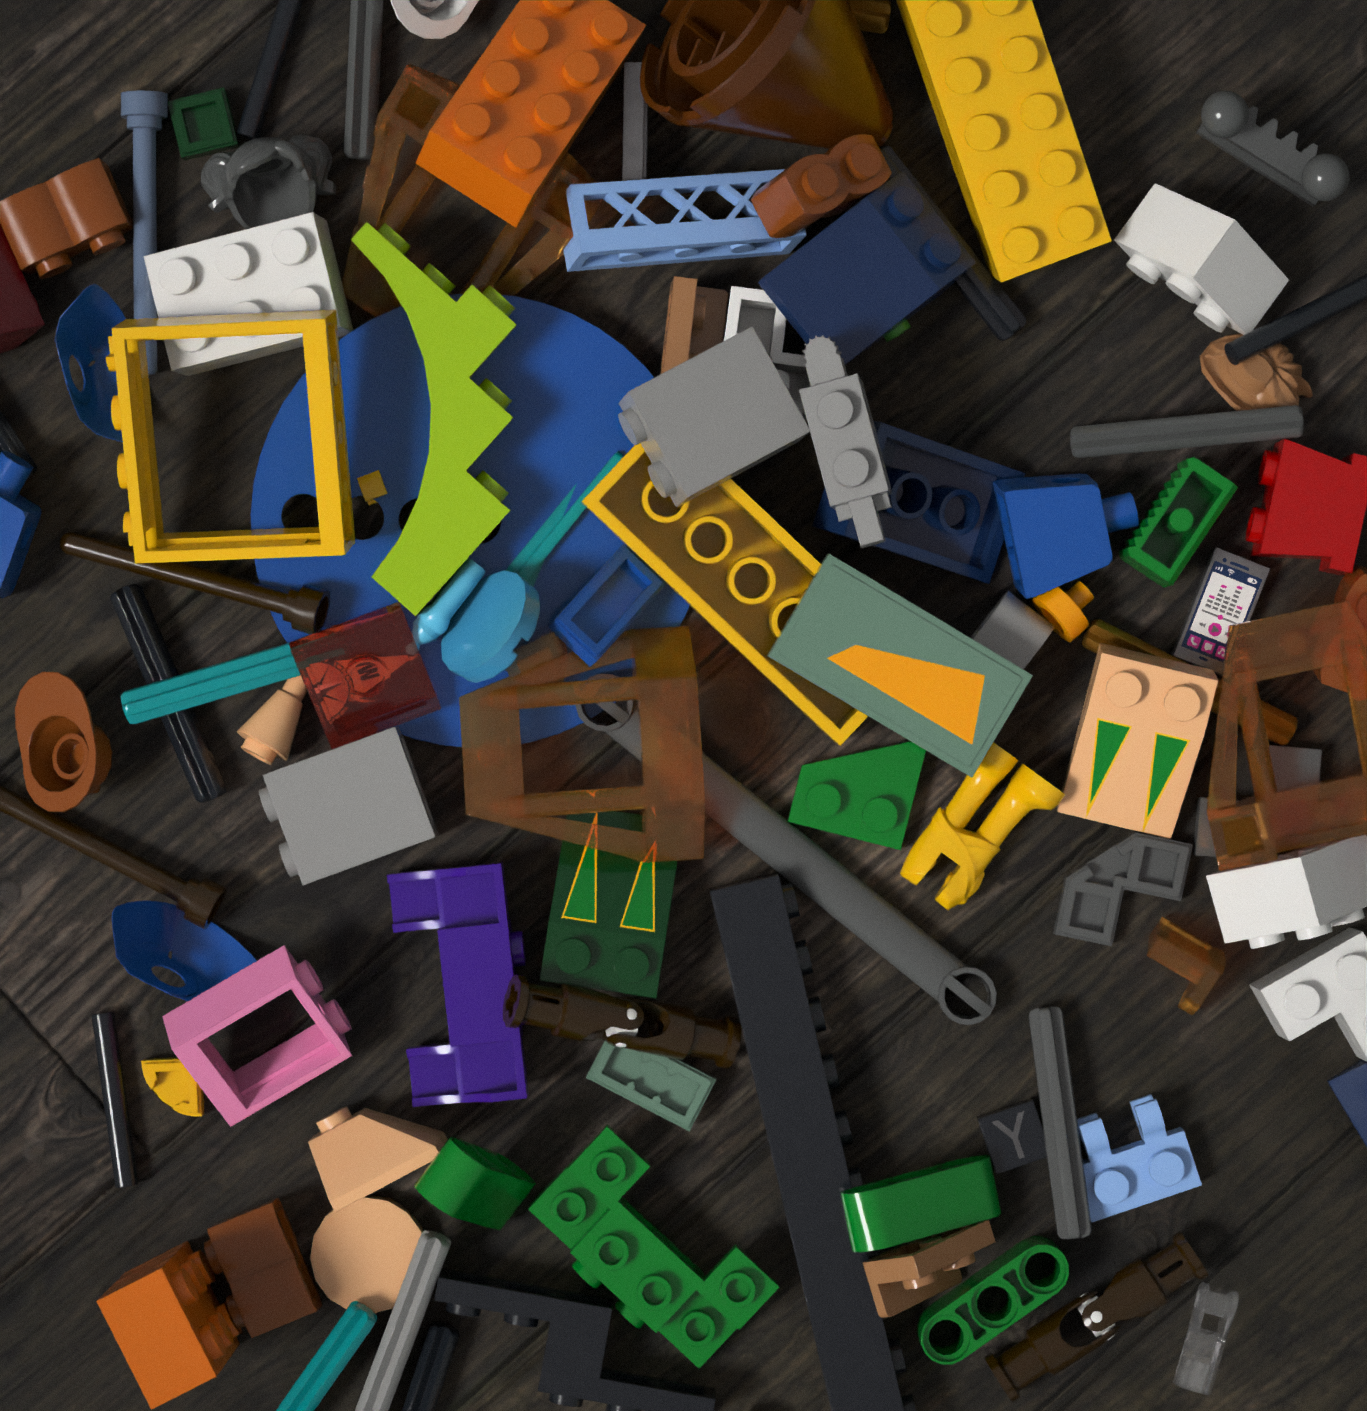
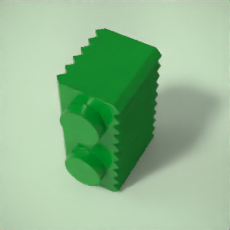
(1177, 521)

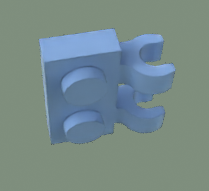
(1137, 1171)

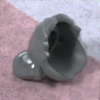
(269, 179)

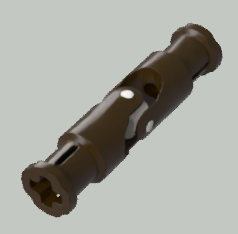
(593, 1015)
(1131, 1294)

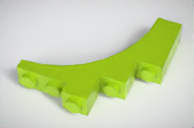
(455, 340)

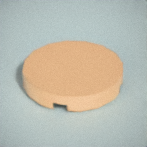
(365, 1252)

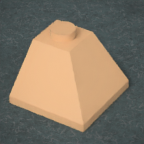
(368, 1152)

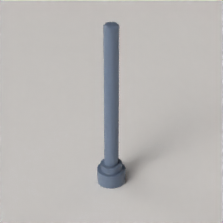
(144, 116)

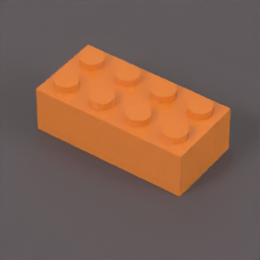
(528, 100)

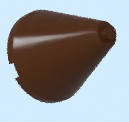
(767, 71)

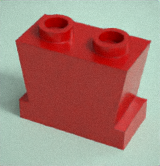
(1309, 507)

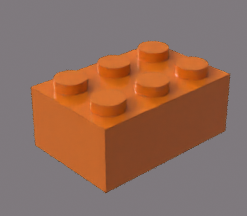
(170, 1323)

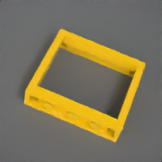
(138, 464)

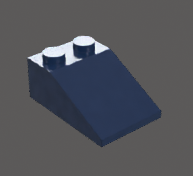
(868, 269)
(939, 503)

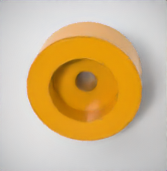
(1065, 609)

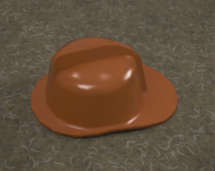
(59, 743)

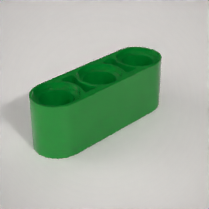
(474, 1184)
(920, 1203)
(978, 1326)

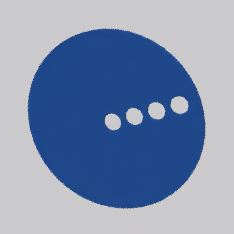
(562, 433)

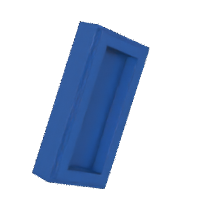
(606, 605)

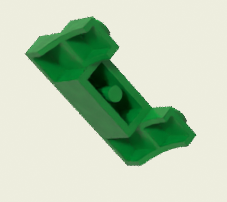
(638, 1261)

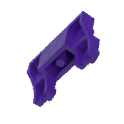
(477, 964)

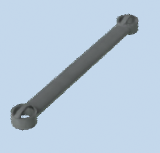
(818, 875)

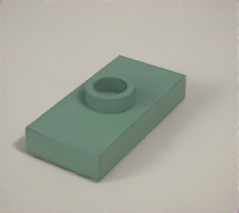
(653, 1082)

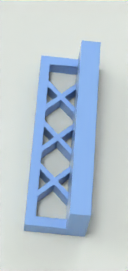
(673, 241)

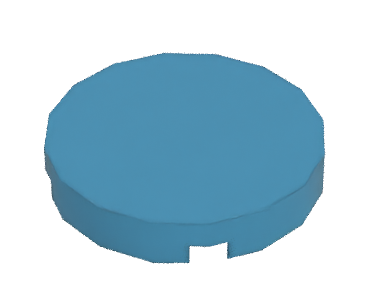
(490, 626)

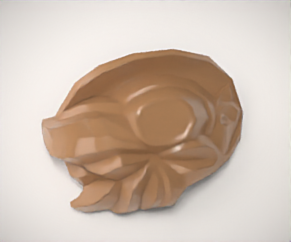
(1258, 382)

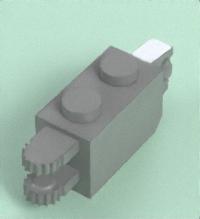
(845, 441)

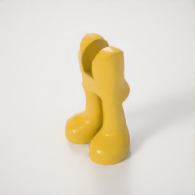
(976, 849)

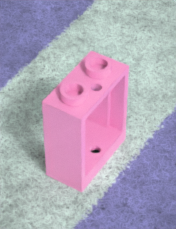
(276, 1071)

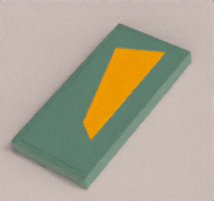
(899, 665)

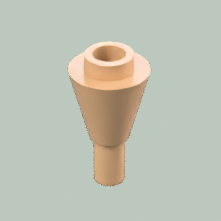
(273, 726)

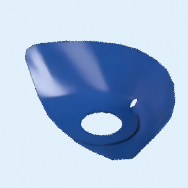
(84, 334)
(200, 956)

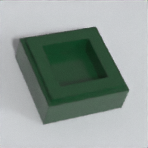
(203, 124)

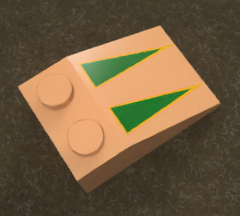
(1137, 740)

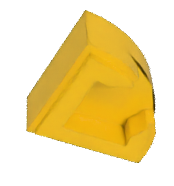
(174, 1085)

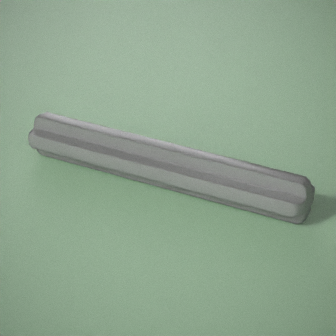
(404, 1322)

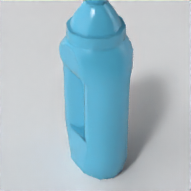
(435, 617)

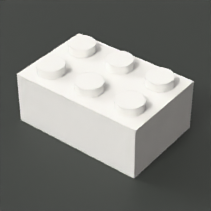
(245, 272)

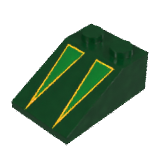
(608, 915)

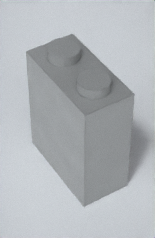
(712, 417)
(348, 806)

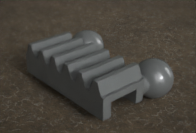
(1305, 174)

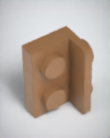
(692, 322)
(923, 1267)

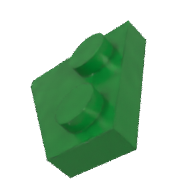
(860, 794)

